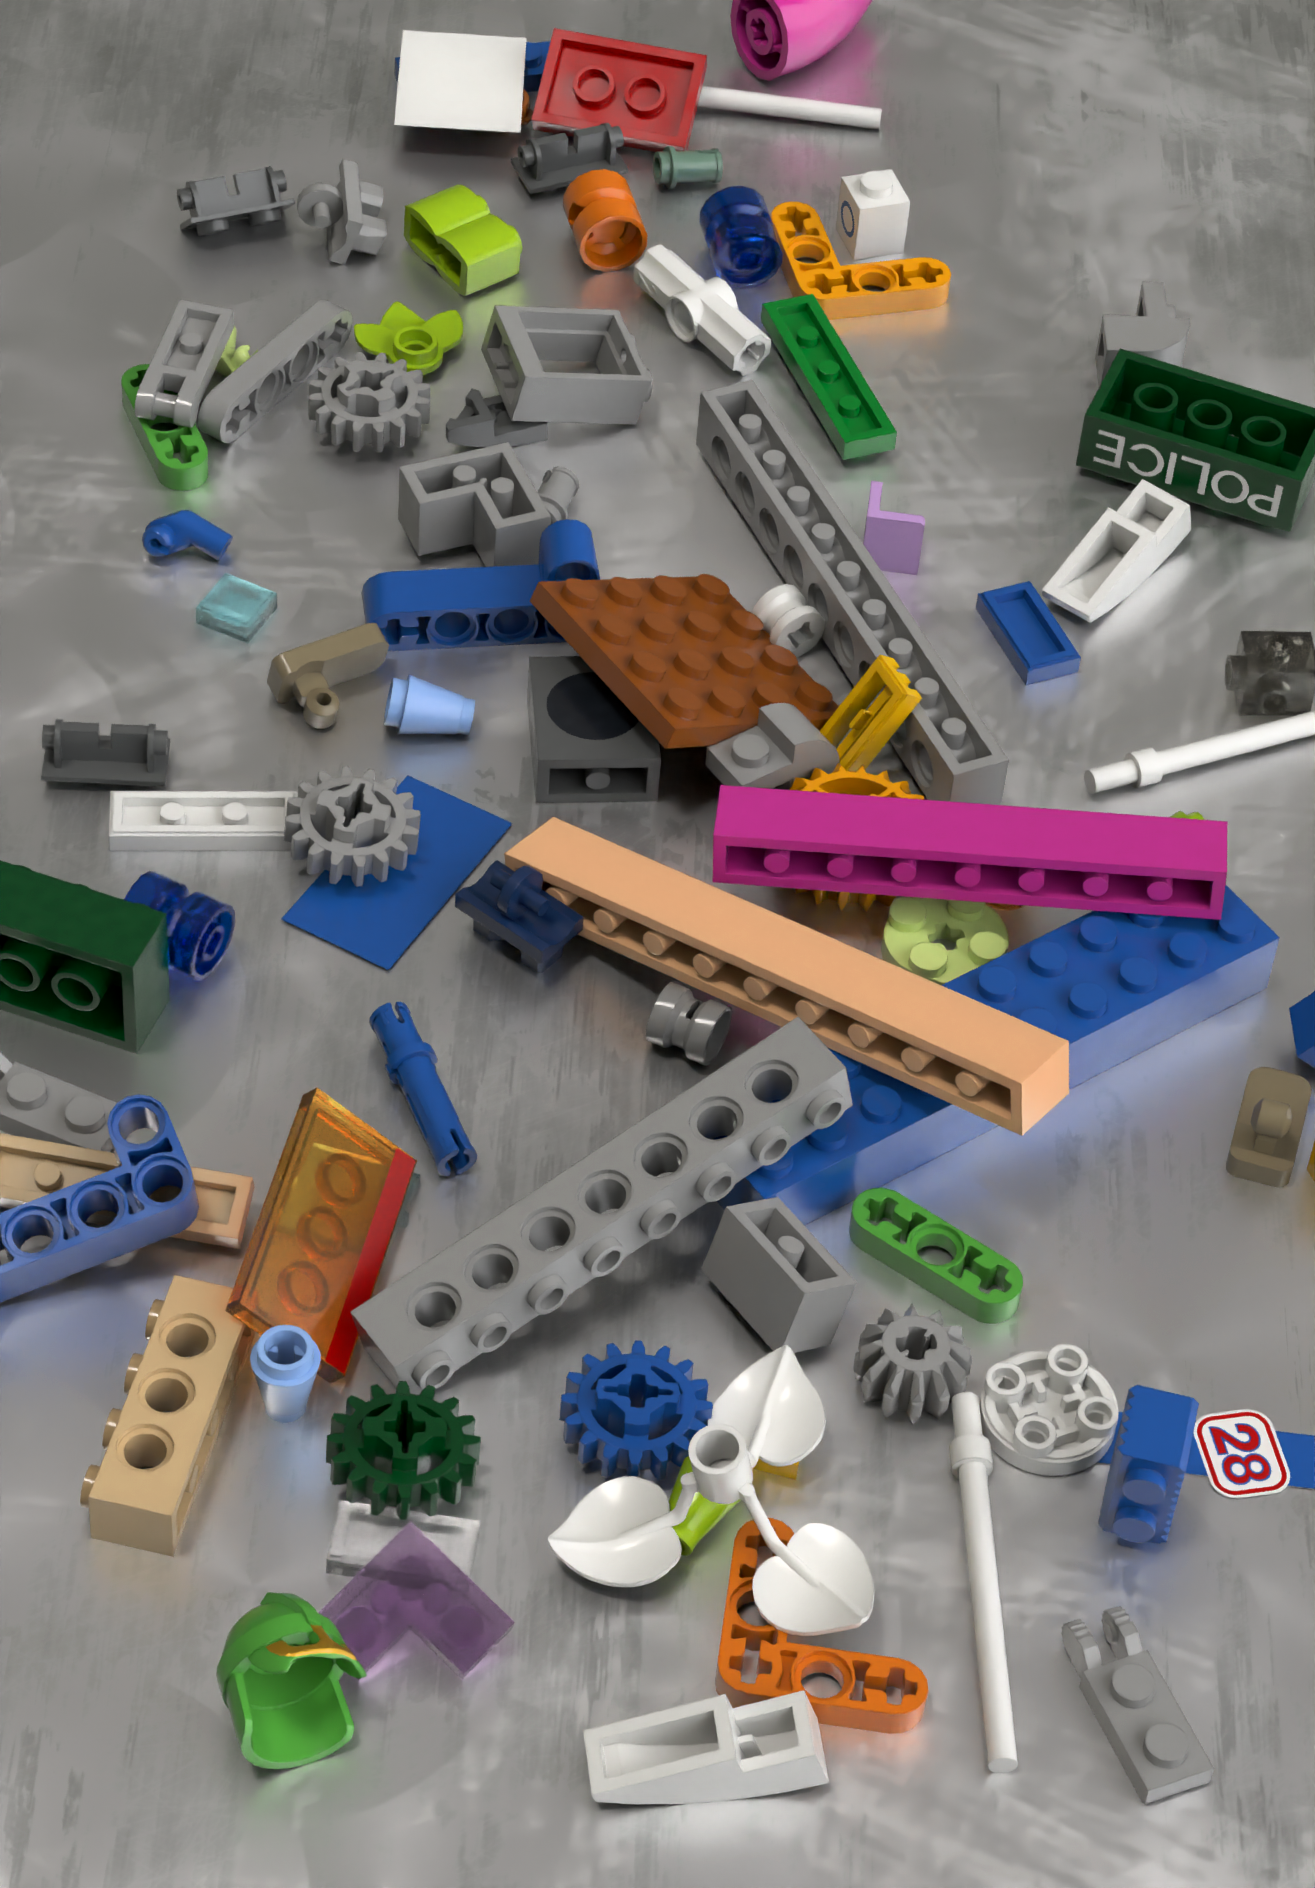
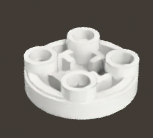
(1048, 1411)

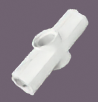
(702, 310)

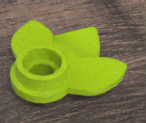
(411, 338)

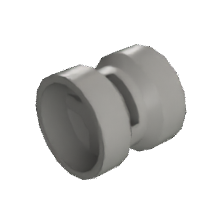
(688, 1023)

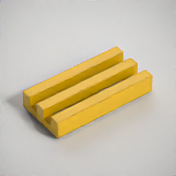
(873, 726)

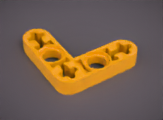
(922, 280)

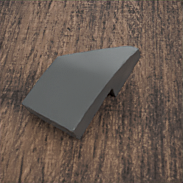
(488, 424)

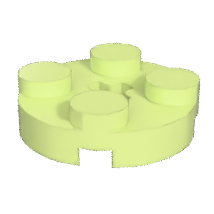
(919, 921)

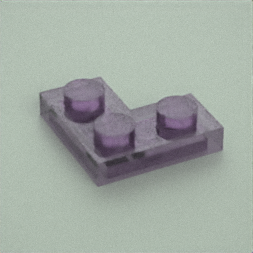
(421, 1591)

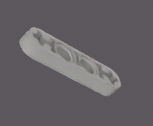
(274, 371)

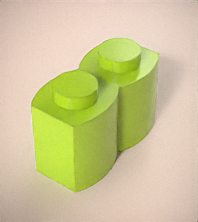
(462, 239)

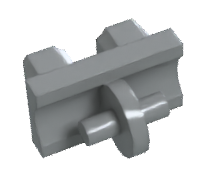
(346, 212)

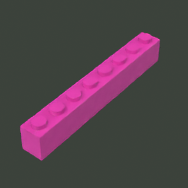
(970, 852)

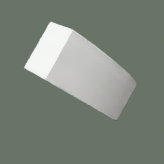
(1120, 552)
(707, 1752)

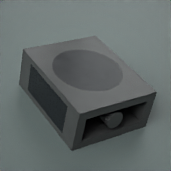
(586, 738)

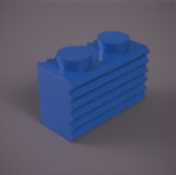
(1148, 1464)

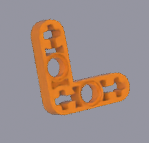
(786, 1664)

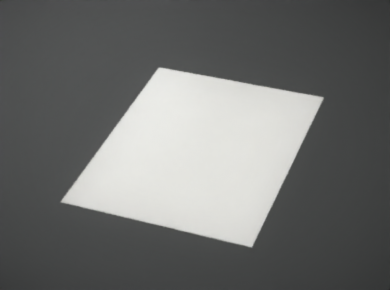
(460, 81)

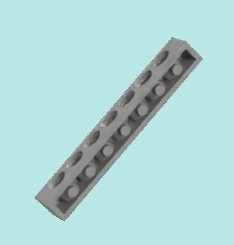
(568, 1208)

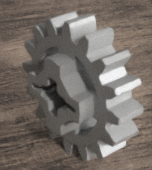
(369, 402)
(352, 826)

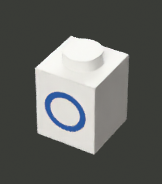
(872, 214)

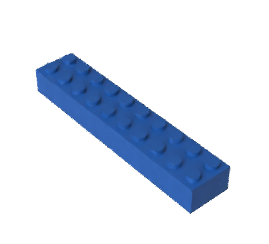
(1099, 982)

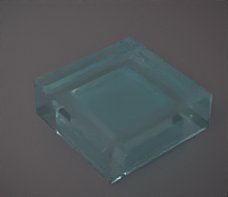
(236, 608)

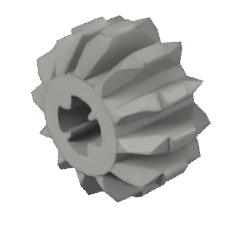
(912, 1363)

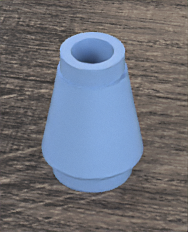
(426, 708)
(285, 1370)

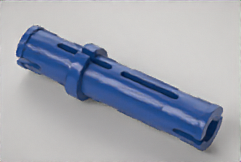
(414, 1070)

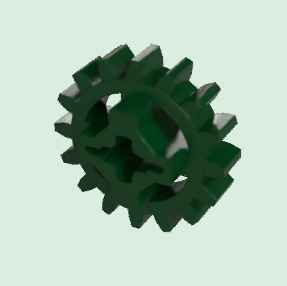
(369, 1455)

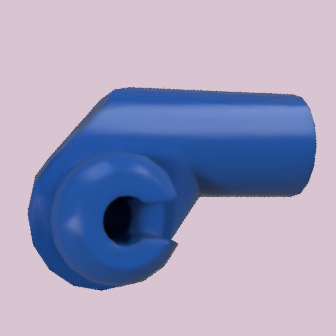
(182, 531)

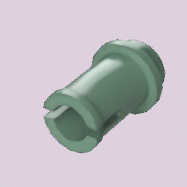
(687, 166)

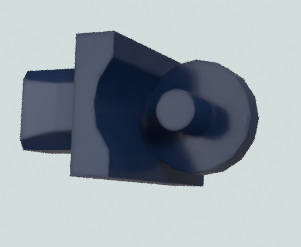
(517, 909)

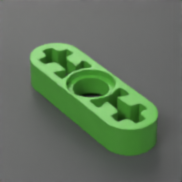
(163, 444)
(925, 1229)

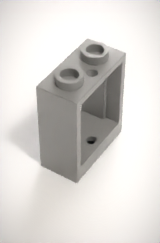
(526, 334)

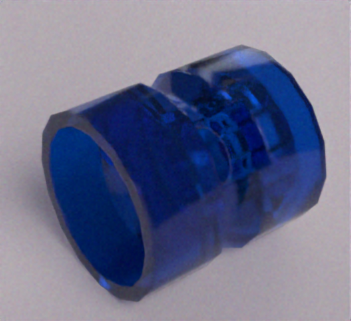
(740, 237)
(196, 923)

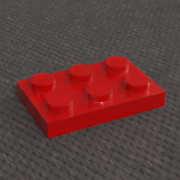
(620, 83)

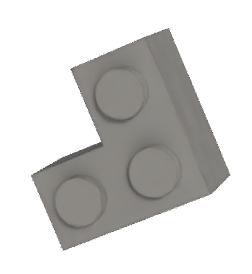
(473, 500)

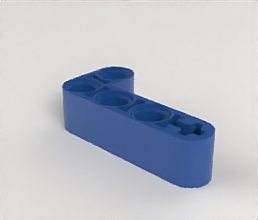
(478, 602)
(120, 1190)

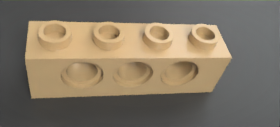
(185, 1369)

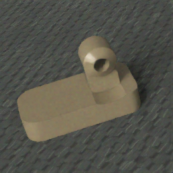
(315, 667)
(1269, 1127)

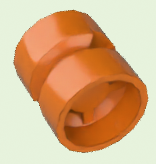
(604, 220)

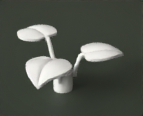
(767, 1413)

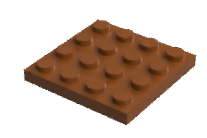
(680, 654)

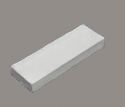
(198, 820)

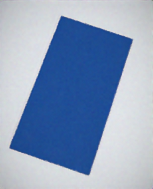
(387, 916)

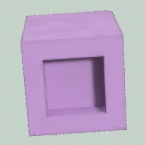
(891, 536)

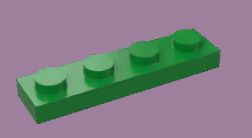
(828, 377)

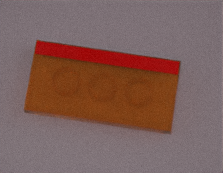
(323, 1230)

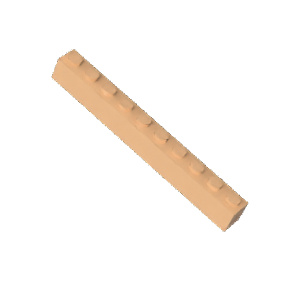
(791, 971)

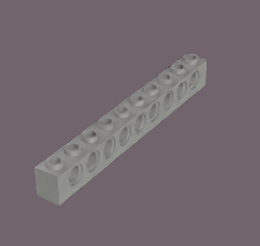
(864, 617)

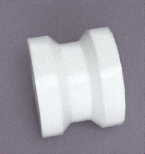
(789, 619)

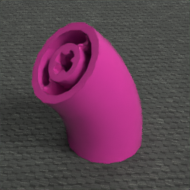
(790, 34)

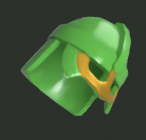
(284, 1683)

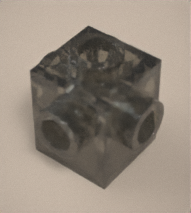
(1272, 673)

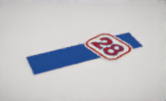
(1245, 1454)

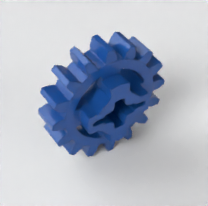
(634, 1410)

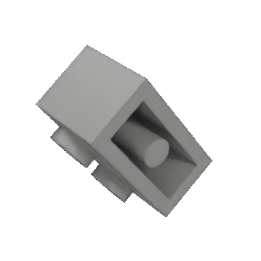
(778, 1275)

